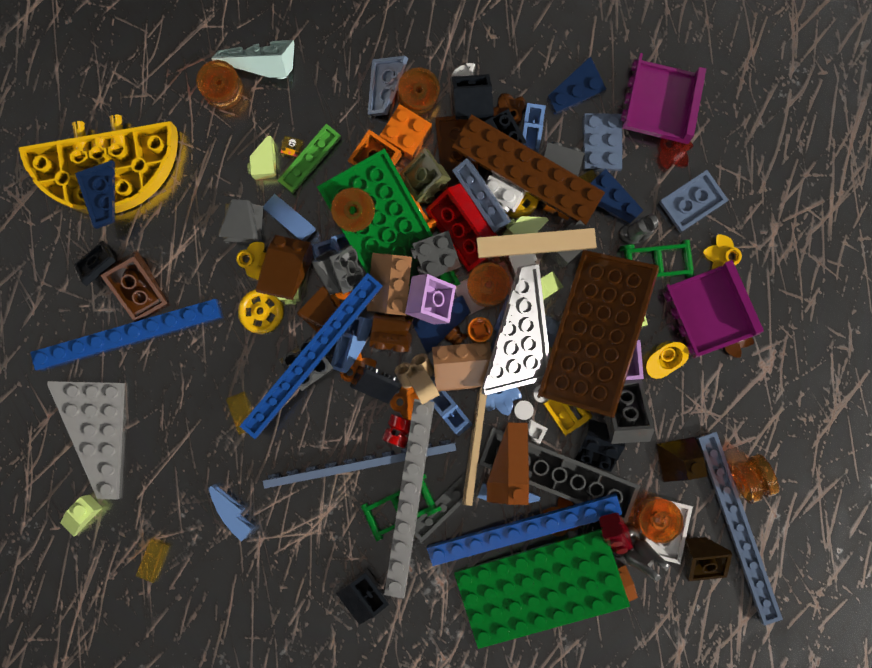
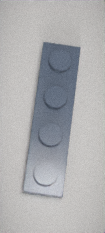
(481, 195)

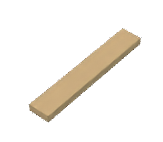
(536, 243)
(474, 448)

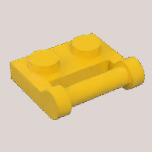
(565, 417)

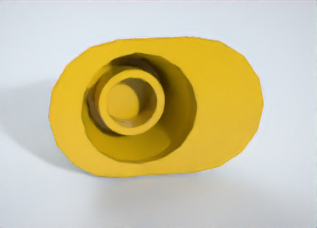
(666, 359)

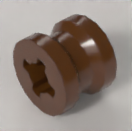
(456, 337)

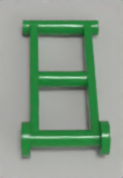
(689, 272)
(432, 509)

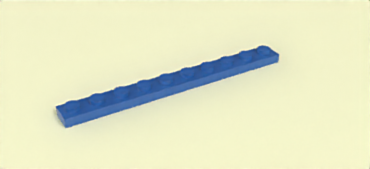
(125, 334)
(311, 356)
(523, 530)

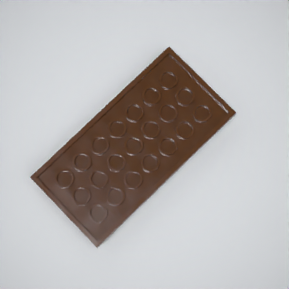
(598, 332)

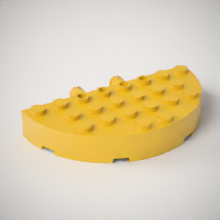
(140, 156)

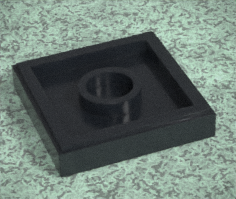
(94, 263)

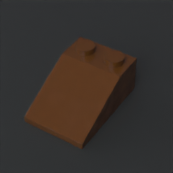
(284, 267)
(134, 286)

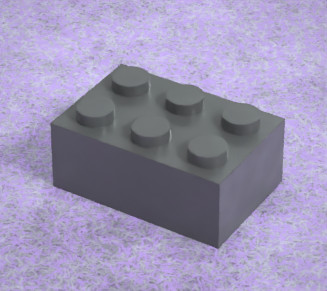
(632, 417)

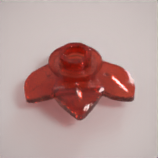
(675, 154)

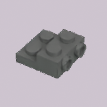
(435, 255)

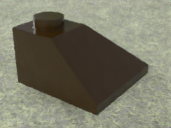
(681, 460)
(706, 559)

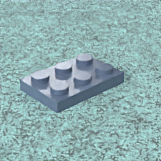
(602, 142)
(693, 201)

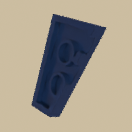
(577, 88)
(99, 192)
(616, 199)
(431, 334)

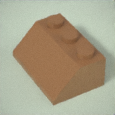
(394, 275)
(461, 365)

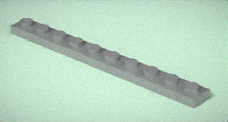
(409, 499)

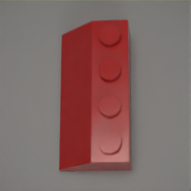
(459, 215)

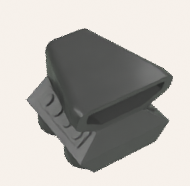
(242, 222)
(339, 269)
(321, 369)

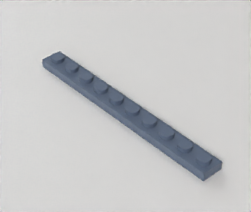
(352, 465)
(739, 529)

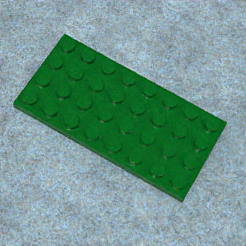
(396, 215)
(541, 588)

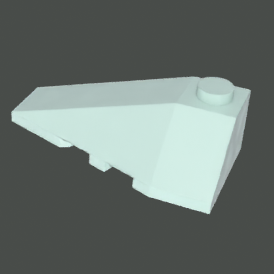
(265, 61)

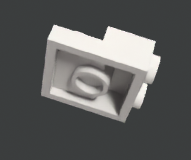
(505, 192)

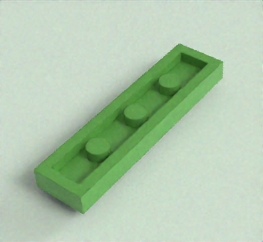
(309, 158)

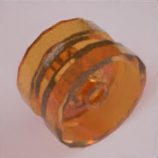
(420, 81)
(219, 84)
(353, 198)
(482, 275)
(755, 478)
(669, 521)

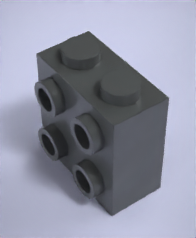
(568, 158)

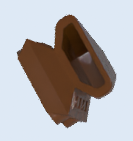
(319, 308)
(391, 332)

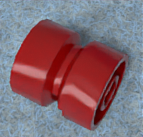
(397, 423)

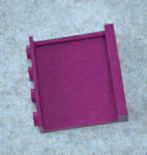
(663, 101)
(713, 310)

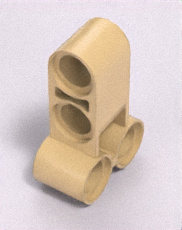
(418, 375)

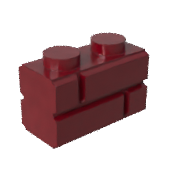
(616, 533)

